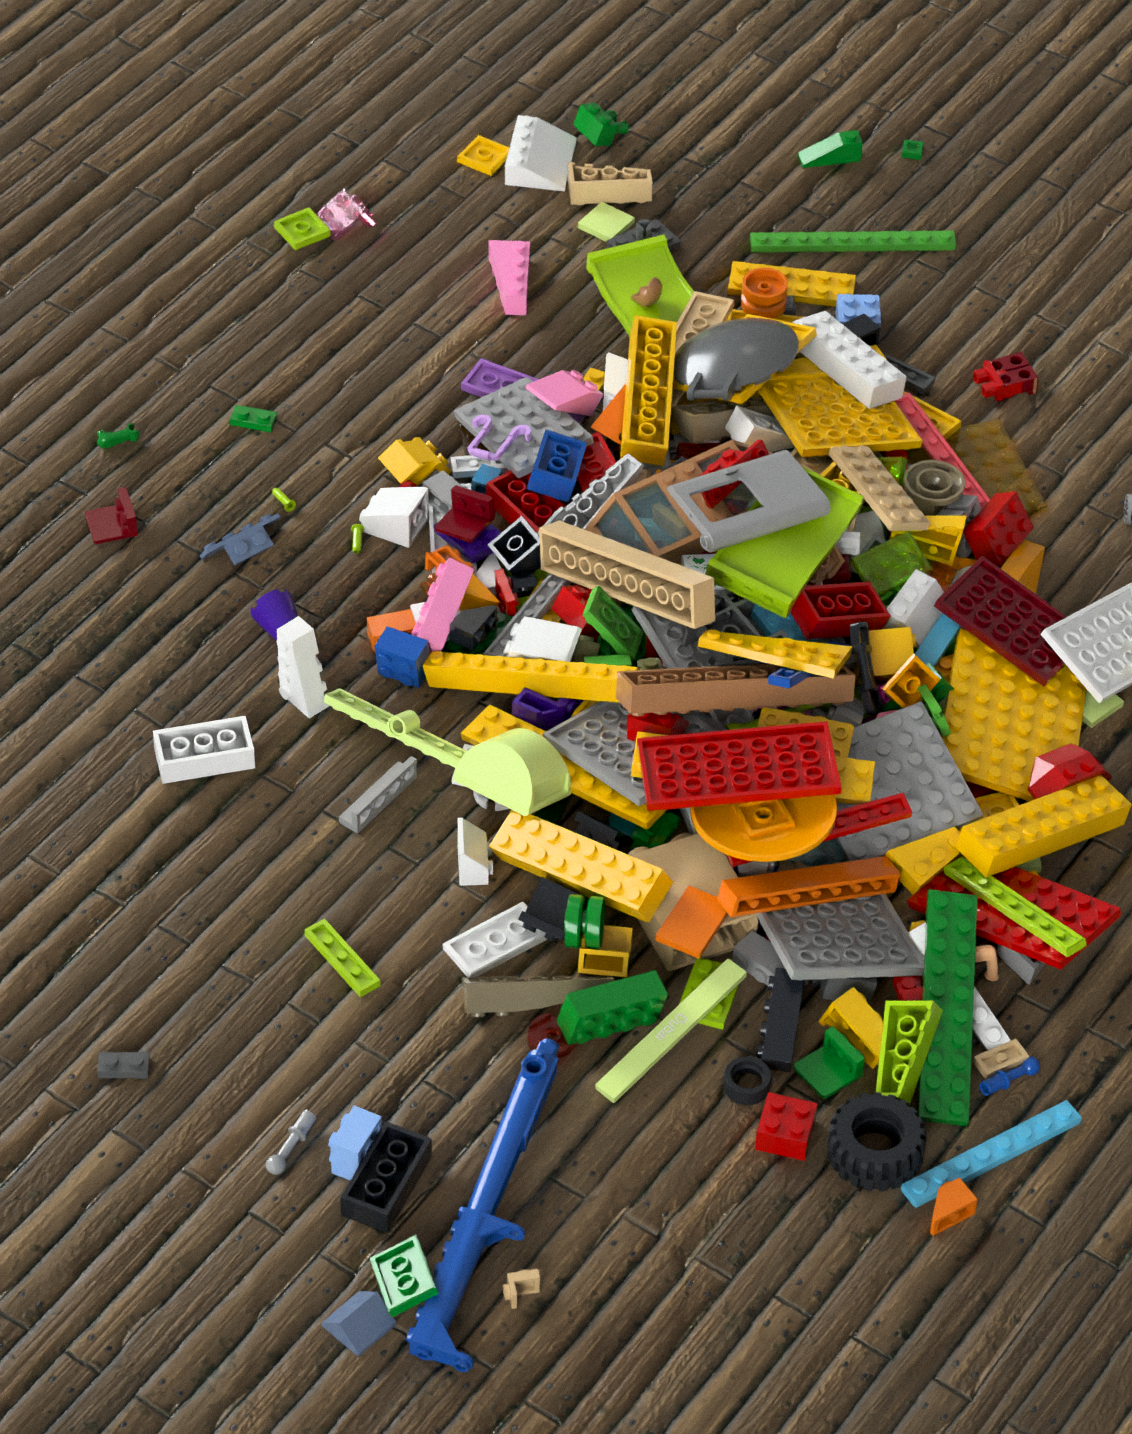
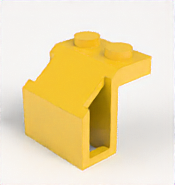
(413, 460)
(613, 956)

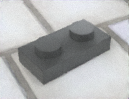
(123, 1065)

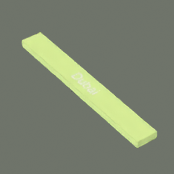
(670, 1030)

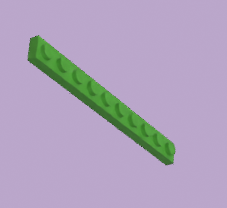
(852, 241)

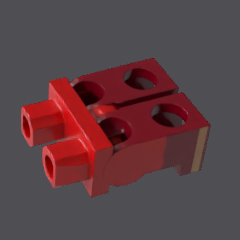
(1006, 377)

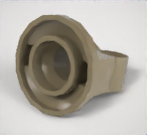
(933, 485)

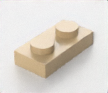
(1000, 1058)

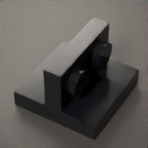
(600, 831)

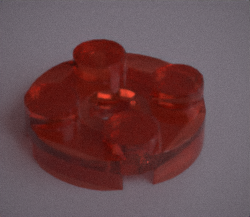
(546, 1025)

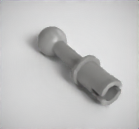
(276, 1163)

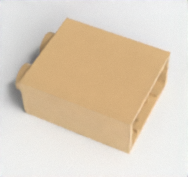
(697, 864)

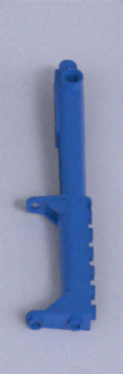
(476, 1222)

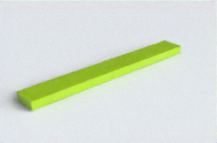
(1015, 907)

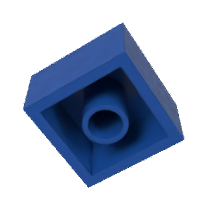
(401, 656)

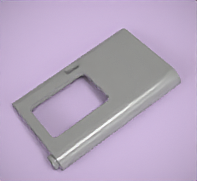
(776, 482)

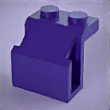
(541, 710)

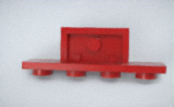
(728, 459)

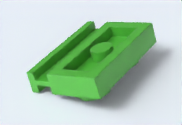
(934, 710)

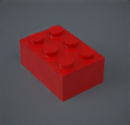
(998, 528)

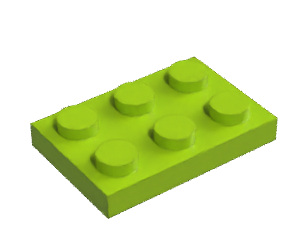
(719, 1014)

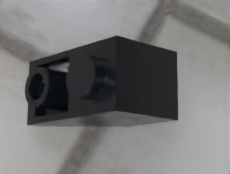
(473, 625)

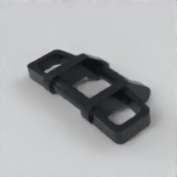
(868, 688)

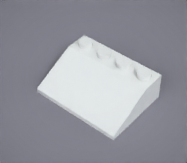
(539, 155)

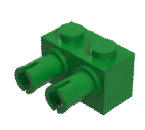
(599, 125)

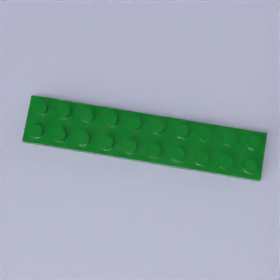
(950, 984)

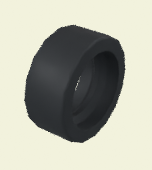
(747, 1065)

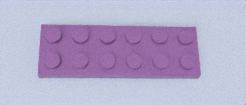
(489, 377)

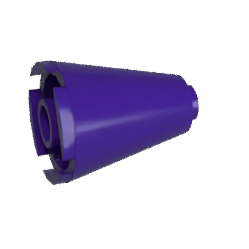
(274, 611)

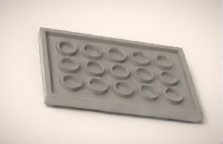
(515, 407)

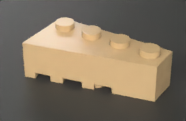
(608, 184)

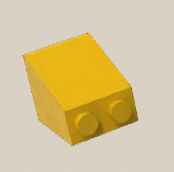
(889, 652)

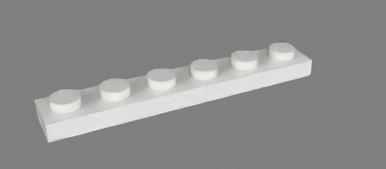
(984, 1022)

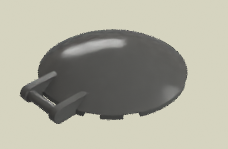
(732, 356)

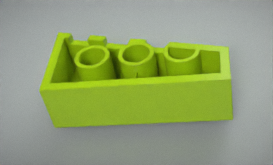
(905, 1045)

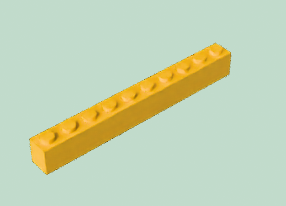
(512, 674)

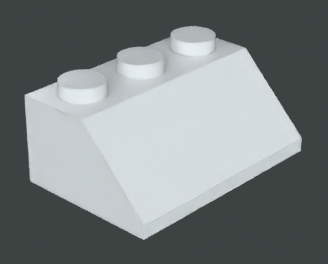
(915, 606)

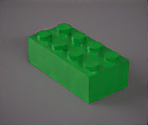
(612, 1007)

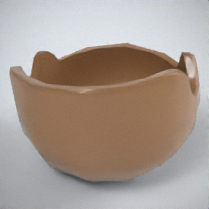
(648, 294)

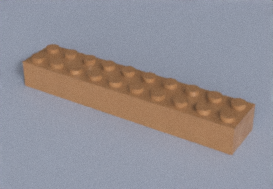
(725, 689)

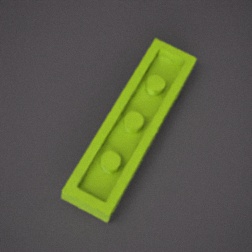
(342, 958)

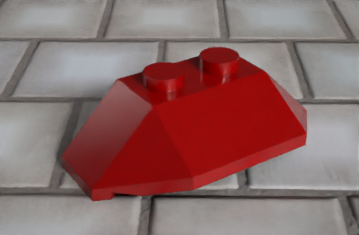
(1063, 769)

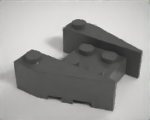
(729, 618)

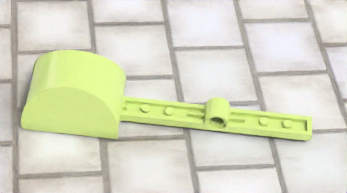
(511, 768)

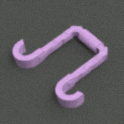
(486, 420)

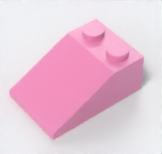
(567, 392)

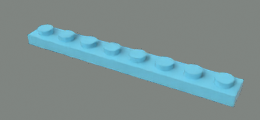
(992, 1152)

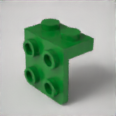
(832, 1065)

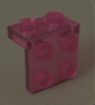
(343, 212)

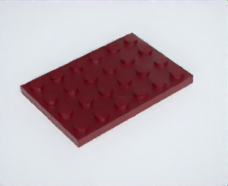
(1004, 618)

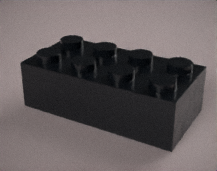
(386, 1177)

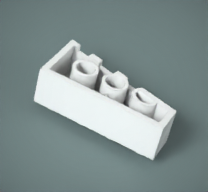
(300, 667)

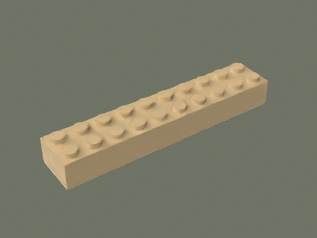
(628, 574)

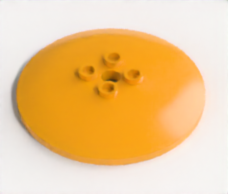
(788, 831)

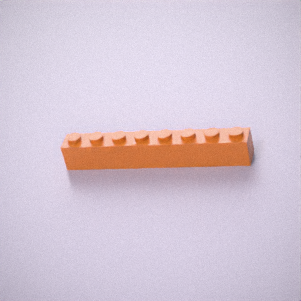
(808, 886)

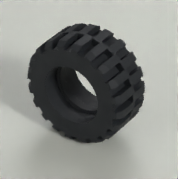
(872, 1167)

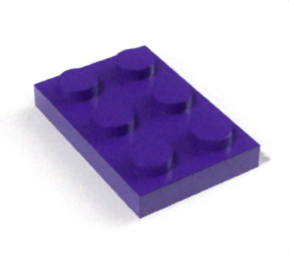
(479, 548)

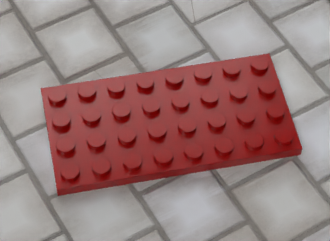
(738, 766)
(1074, 909)

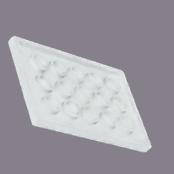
(1098, 643)

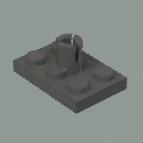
(644, 230)

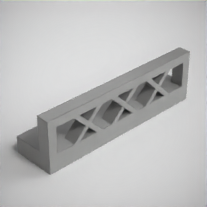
(379, 795)

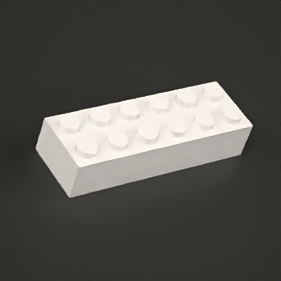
(852, 362)

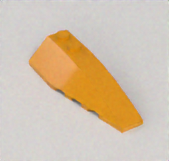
(1025, 564)

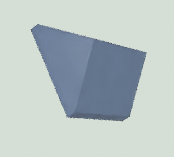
(360, 1321)

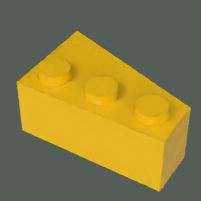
(940, 539)
(924, 858)
(858, 1022)

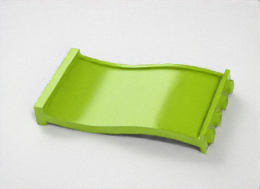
(629, 266)
(780, 564)

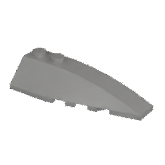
(587, 505)

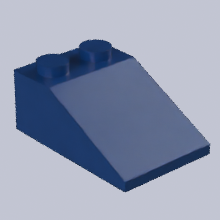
(557, 465)

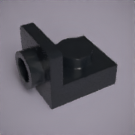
(523, 584)

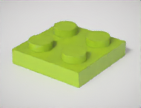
(302, 228)

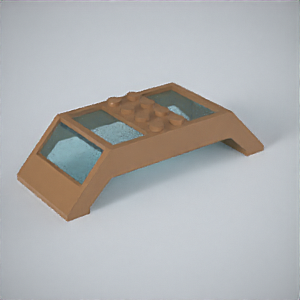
(654, 522)

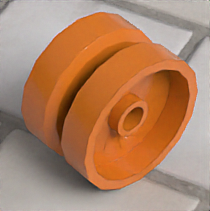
(764, 292)

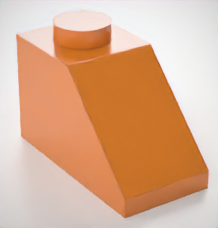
(952, 1205)

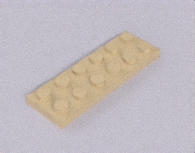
(879, 488)

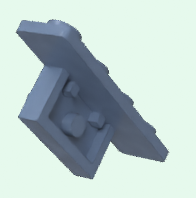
(245, 544)

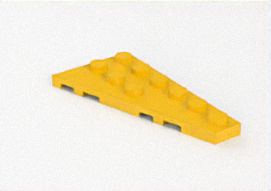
(799, 655)

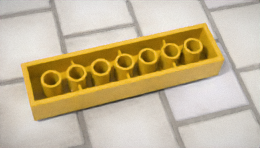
(649, 390)
(1043, 826)
(581, 864)

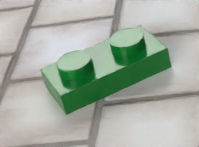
(253, 418)

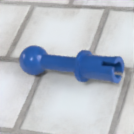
(1002, 1080)

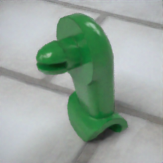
(110, 439)

